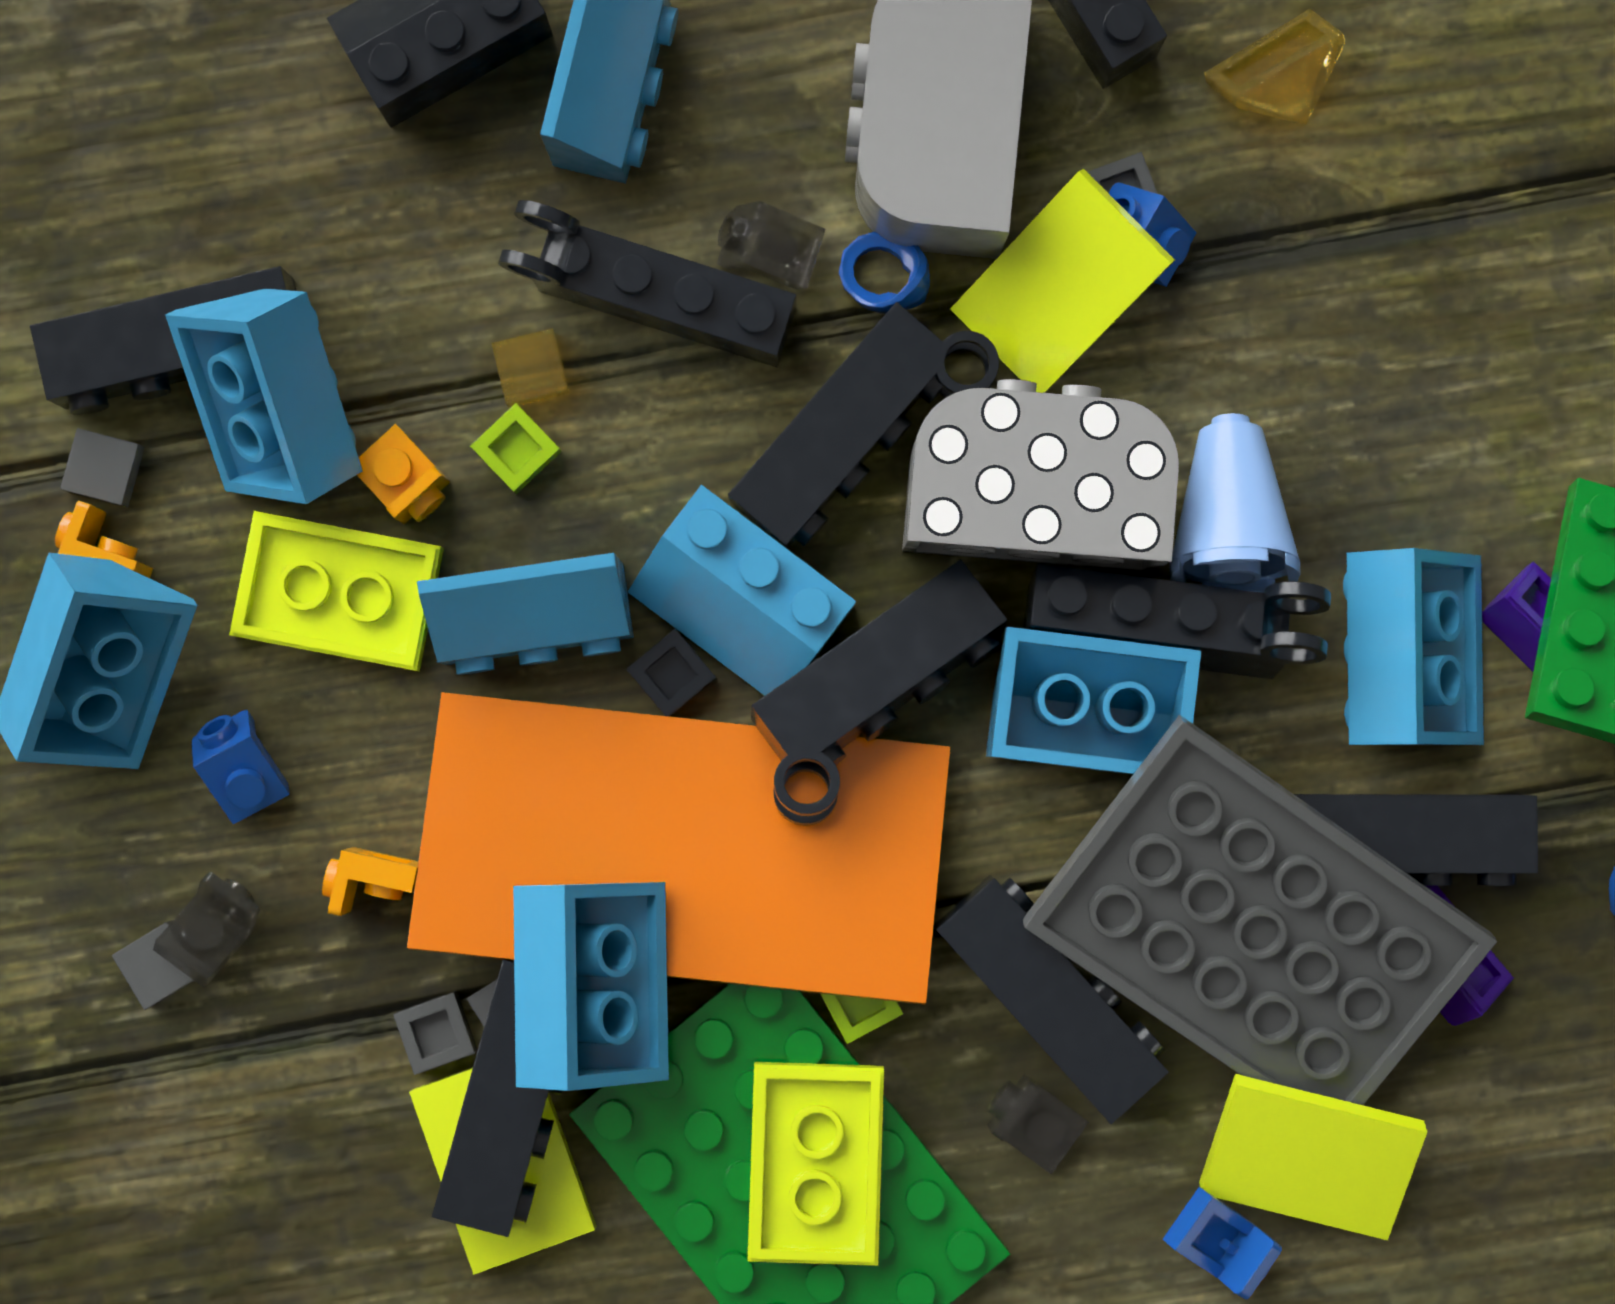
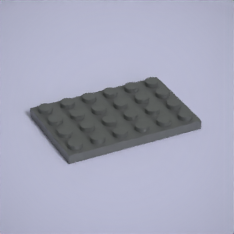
(1256, 923)

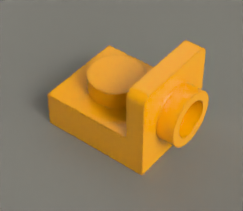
(402, 476)
(79, 534)
(383, 876)

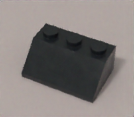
(431, 48)

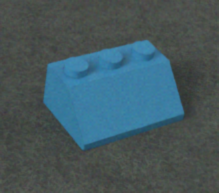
(605, 83)
(266, 394)
(740, 593)
(527, 612)
(1414, 648)
(92, 664)
(1087, 699)
(590, 985)

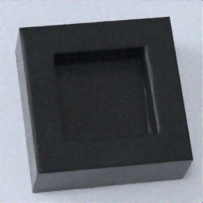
(671, 673)

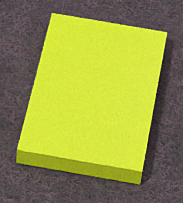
(1062, 282)
(334, 591)
(1312, 1157)
(816, 1163)
(559, 1201)

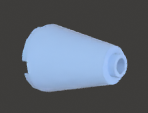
(1233, 512)

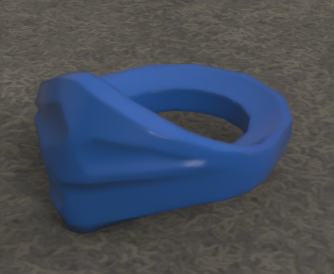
(912, 260)

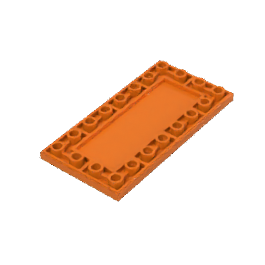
(686, 803)

